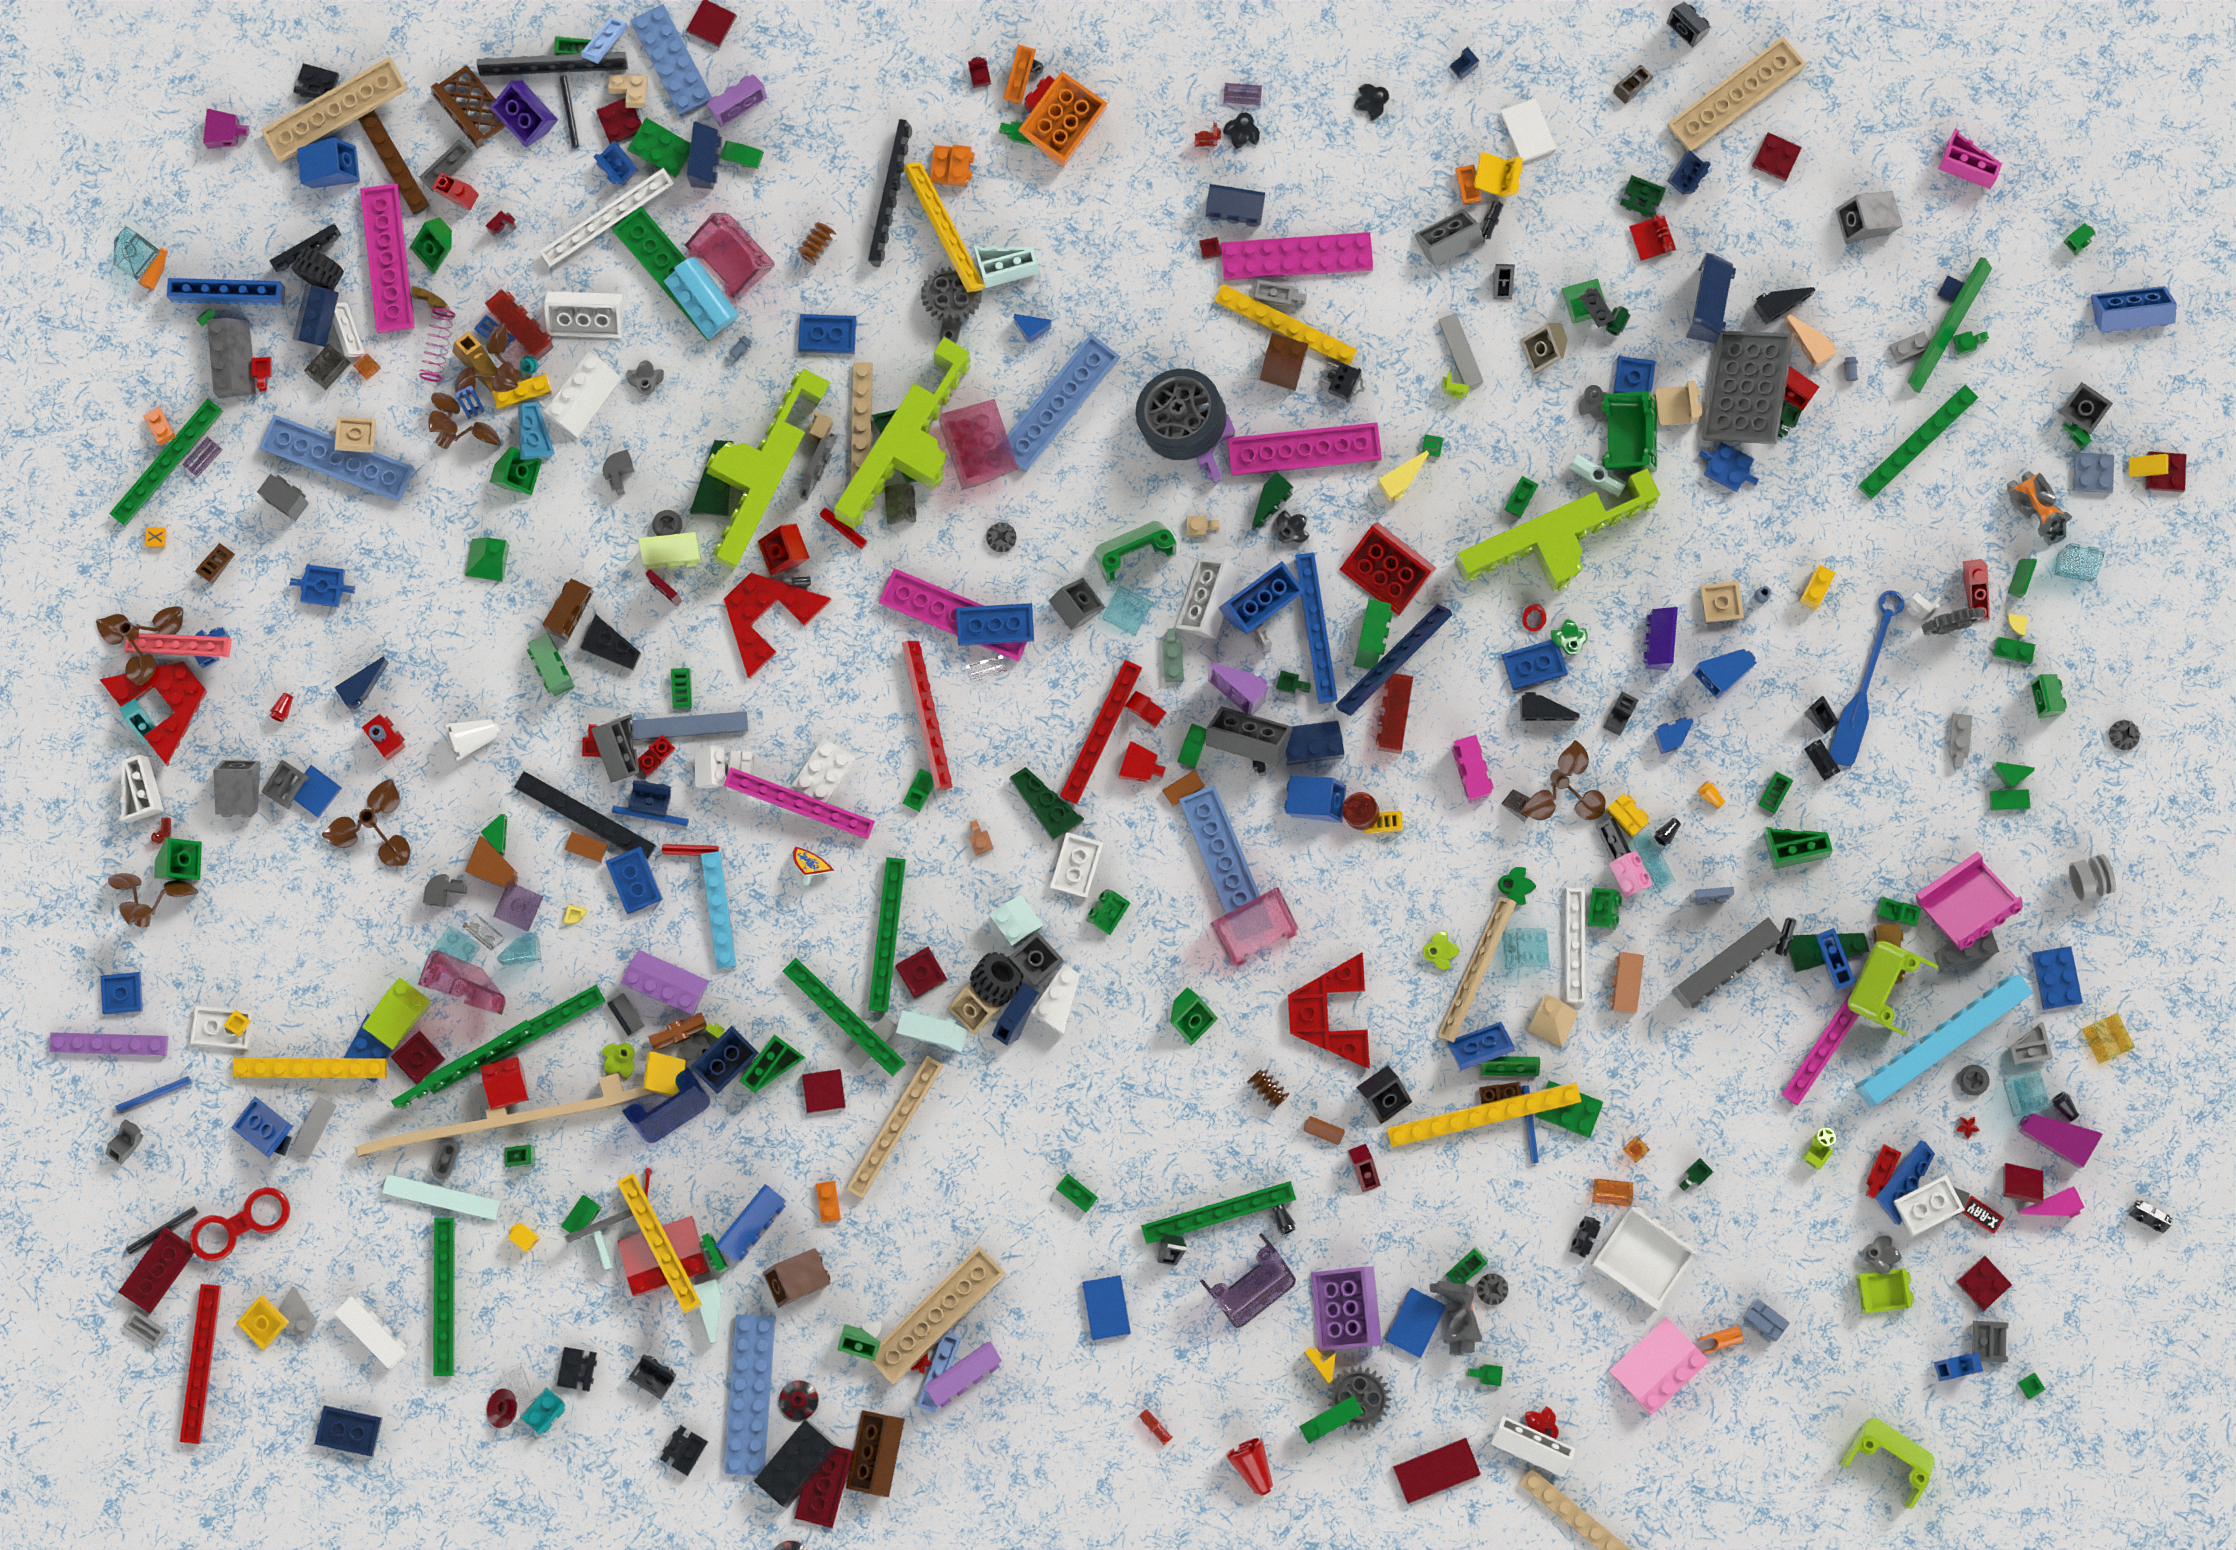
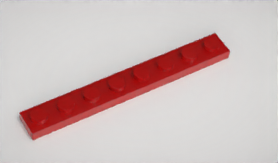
(927, 715)
(1101, 732)
(200, 1363)

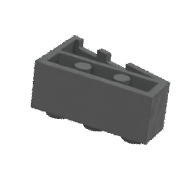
(616, 748)
(1950, 956)

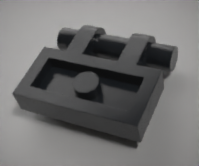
(315, 77)
(571, 1366)
(689, 1453)

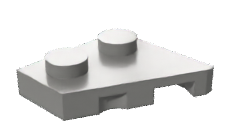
(2031, 1047)
(298, 1314)

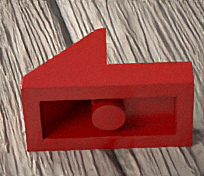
(1145, 709)

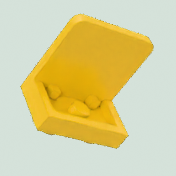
(1498, 175)

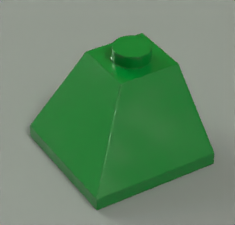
(433, 243)
(1575, 306)
(514, 473)
(487, 559)
(178, 860)
(1191, 1016)

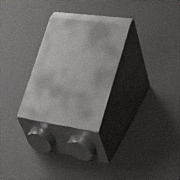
(1868, 216)
(236, 787)

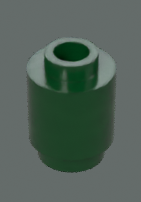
(1619, 323)

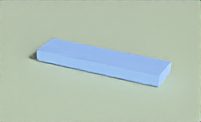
(941, 1362)

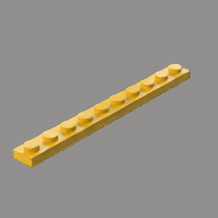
(1484, 1114)

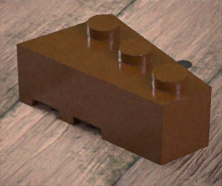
(568, 609)

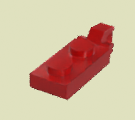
(1882, 1170)

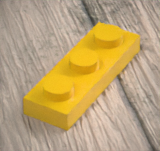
(526, 390)

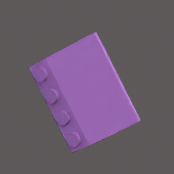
(1240, 687)
(1346, 1308)

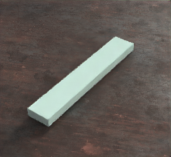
(441, 1197)

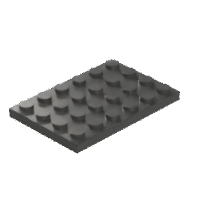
(1748, 387)

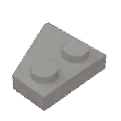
(1262, 641)

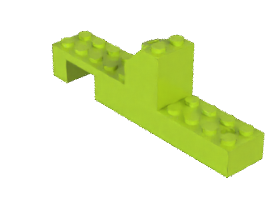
(906, 440)
(760, 469)
(1557, 535)

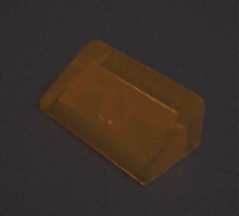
(1612, 1192)

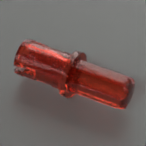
(1155, 1426)

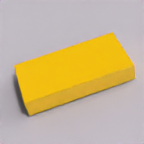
(2148, 465)

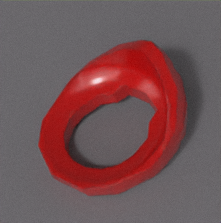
(1534, 607)

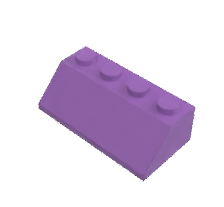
(665, 982)
(963, 1373)

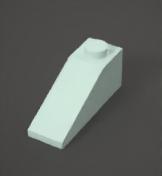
(711, 1298)

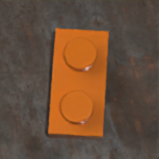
(1466, 179)
(159, 426)
(828, 1201)

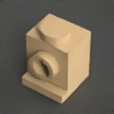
(820, 427)

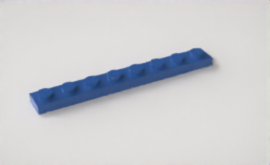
(1316, 628)

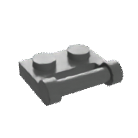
(280, 782)
(1984, 1340)

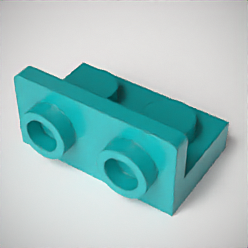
(543, 1411)

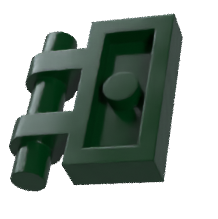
(1644, 191)

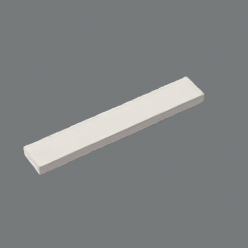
(1575, 946)

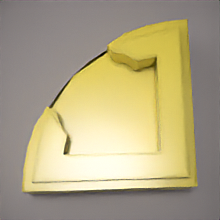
(2017, 623)
(574, 914)

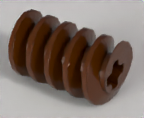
(1268, 1088)

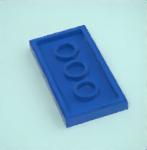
(995, 624)

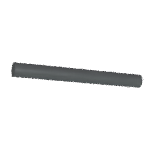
(599, 1225)

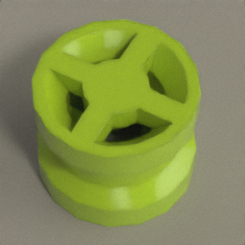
(1826, 1135)

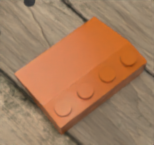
(1063, 118)

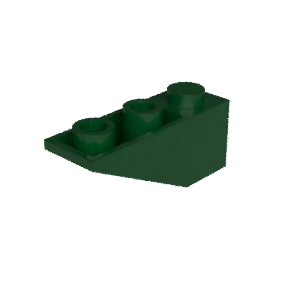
(1273, 494)

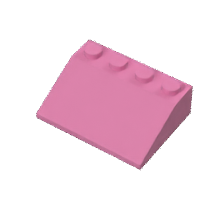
(1658, 1366)

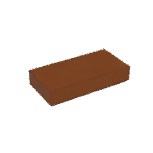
(1183, 787)
(586, 847)

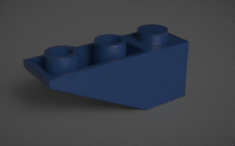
(1015, 1015)

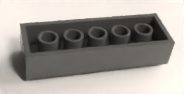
(1732, 959)

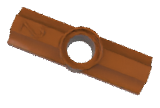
(678, 1031)

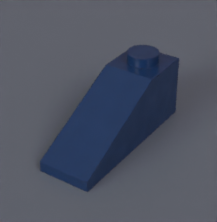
(359, 686)

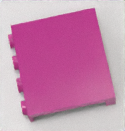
(1968, 901)

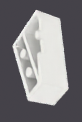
(140, 791)
(1057, 999)

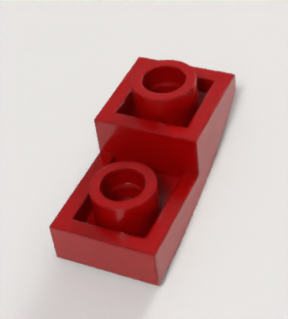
(655, 755)

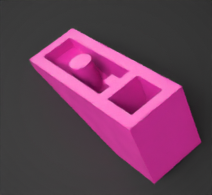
(2059, 1205)

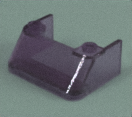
(1255, 1289)

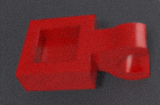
(261, 369)
(589, 745)

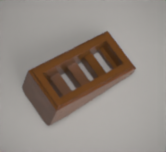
(220, 566)

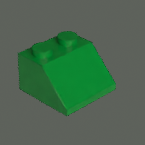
(2048, 695)

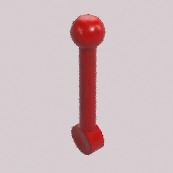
(648, 1171)

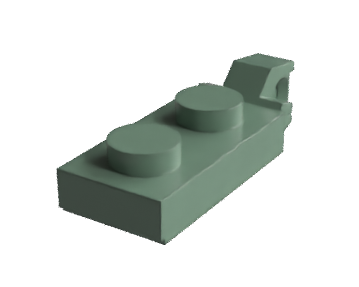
(1173, 657)

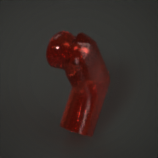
(165, 831)

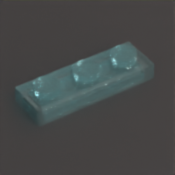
(1653, 859)

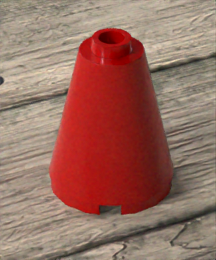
(1252, 1465)

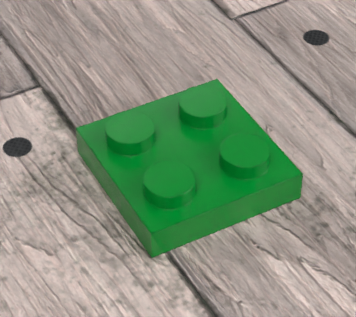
(717, 1260)

